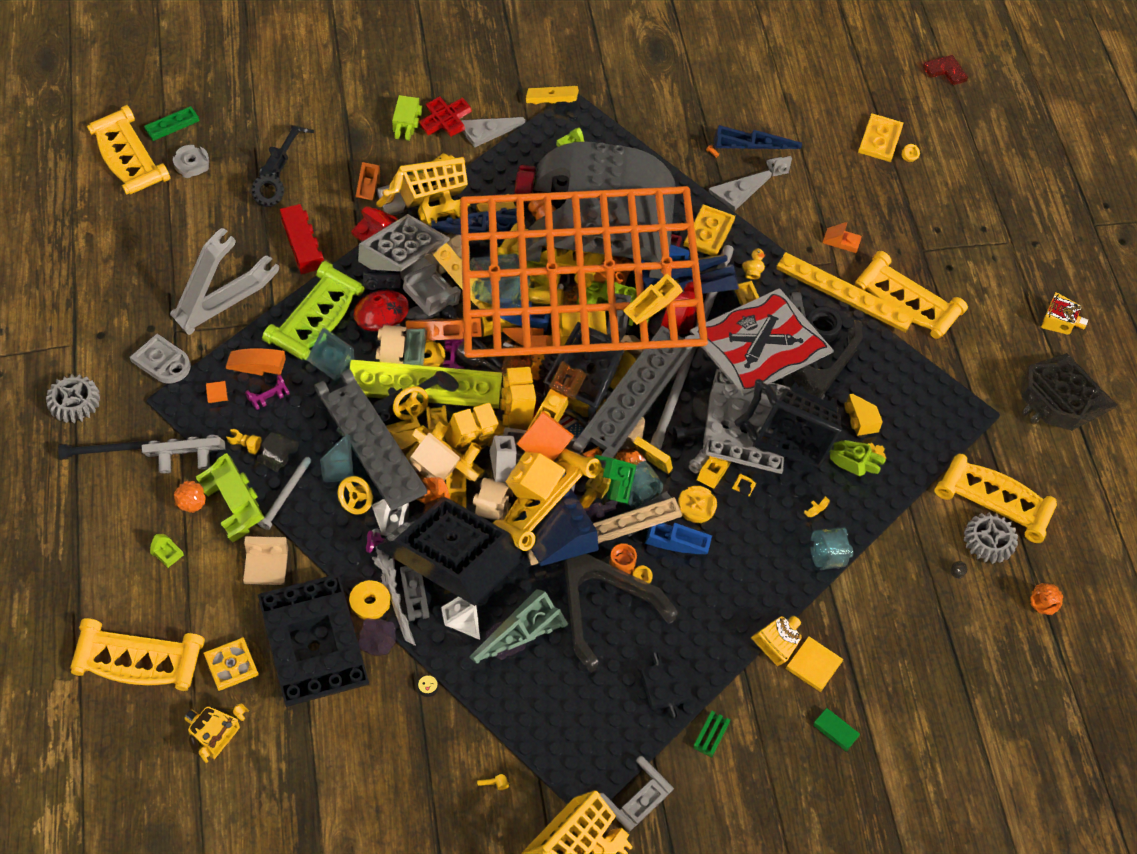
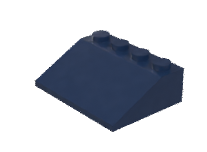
(563, 531)

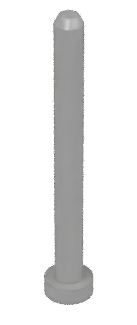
(266, 522)

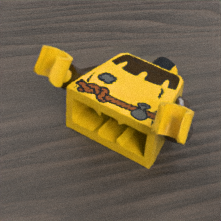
(213, 729)

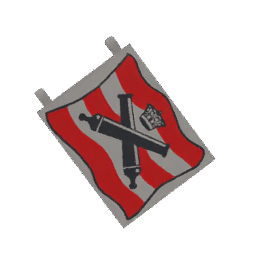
(761, 342)

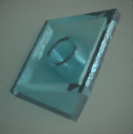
(331, 354)
(338, 461)

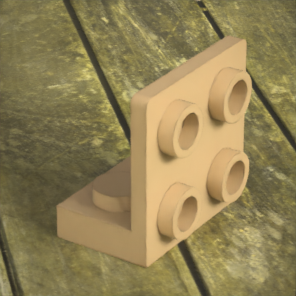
(265, 560)

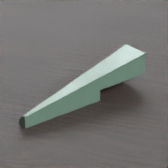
(528, 621)

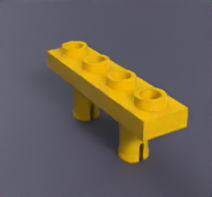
(465, 464)

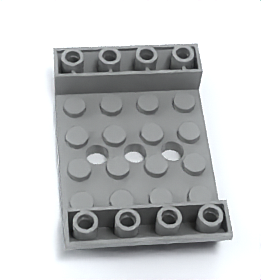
(732, 443)

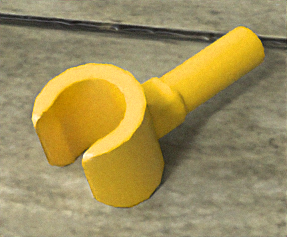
(499, 780)

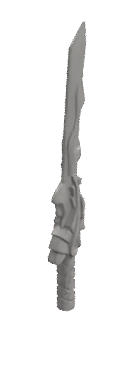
(388, 580)

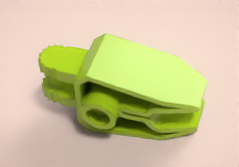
(856, 457)

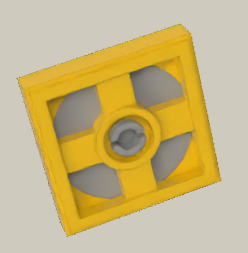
(231, 664)

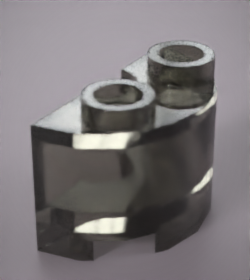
(276, 450)

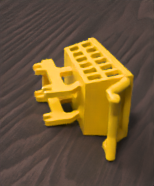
(404, 184)
(588, 838)

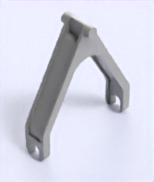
(196, 308)

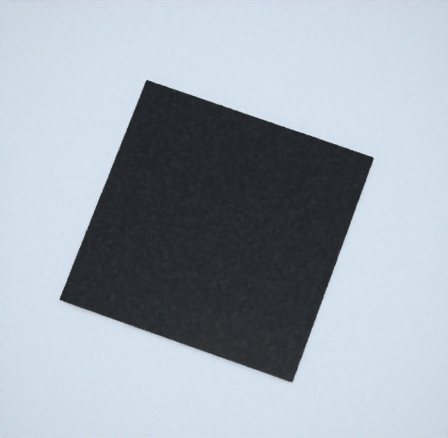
(542, 702)

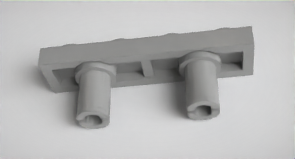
(191, 445)

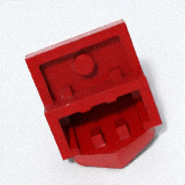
(372, 223)

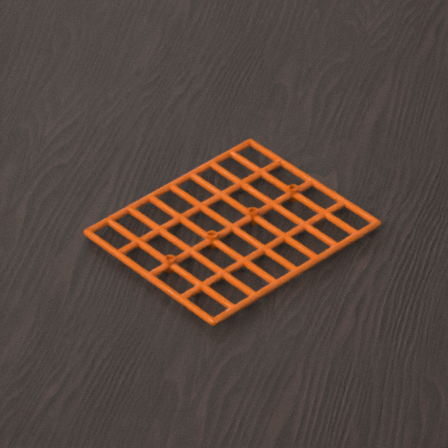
(552, 271)

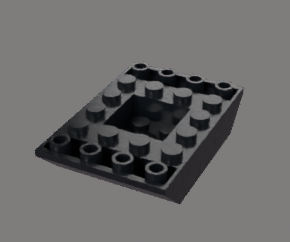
(466, 566)
(309, 615)

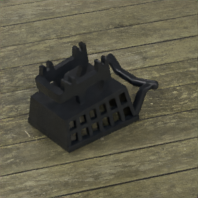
(594, 385)
(796, 416)

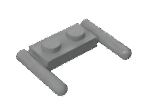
(644, 801)

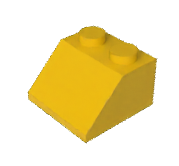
(534, 476)

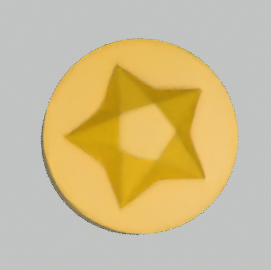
(910, 153)
(644, 573)

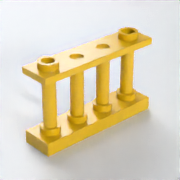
(453, 265)

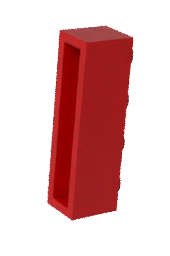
(300, 238)

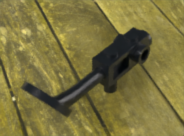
(278, 155)
(385, 406)

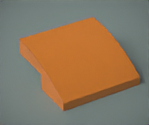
(545, 437)

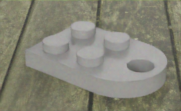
(160, 359)

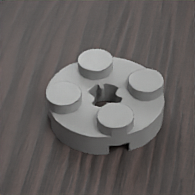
(193, 168)

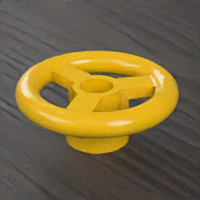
(412, 405)
(356, 494)

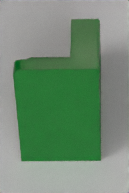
(621, 478)

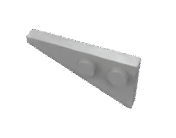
(484, 130)
(738, 191)

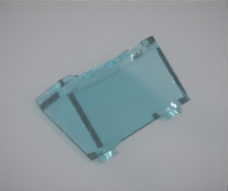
(508, 286)

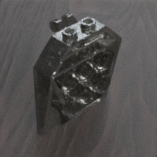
(1063, 393)

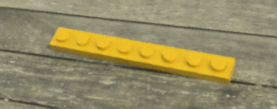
(845, 292)

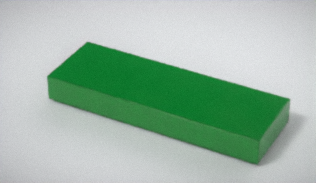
(171, 123)

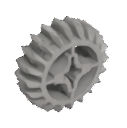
(72, 393)
(995, 533)

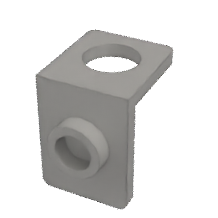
(781, 165)

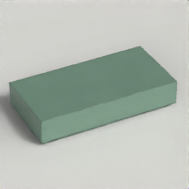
(415, 347)

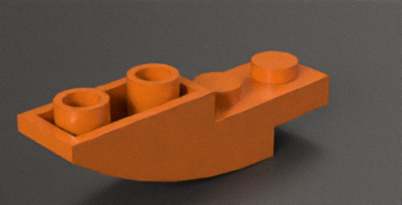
(445, 328)

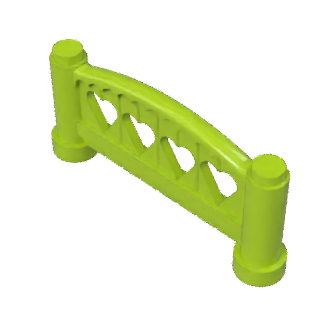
(331, 280)

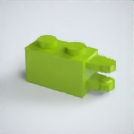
(406, 116)

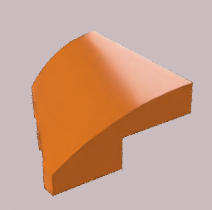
(435, 488)

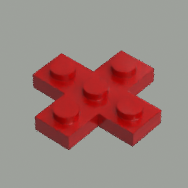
(445, 116)

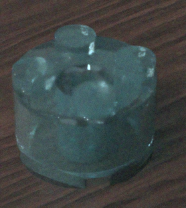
(644, 485)
(831, 548)

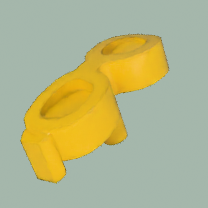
(817, 508)

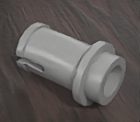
(697, 463)

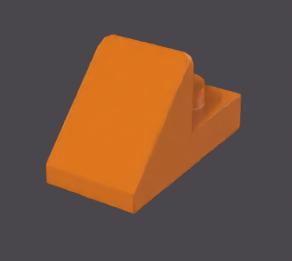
(368, 181)
(839, 238)

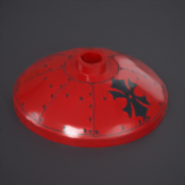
(381, 309)

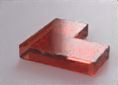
(948, 66)

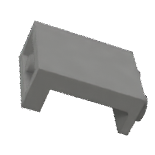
(430, 290)

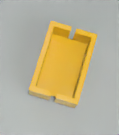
(518, 398)
(465, 431)

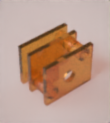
(516, 362)
(571, 386)

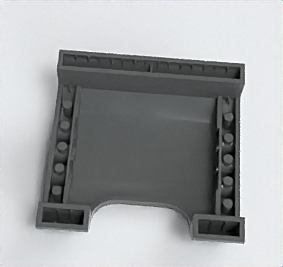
(604, 167)

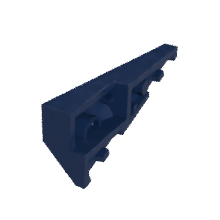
(732, 138)
(479, 222)
(683, 273)
(716, 280)

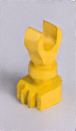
(251, 442)

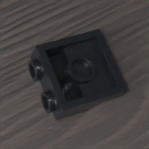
(381, 279)

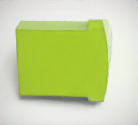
(574, 136)
(165, 550)

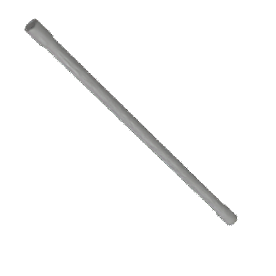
(659, 435)

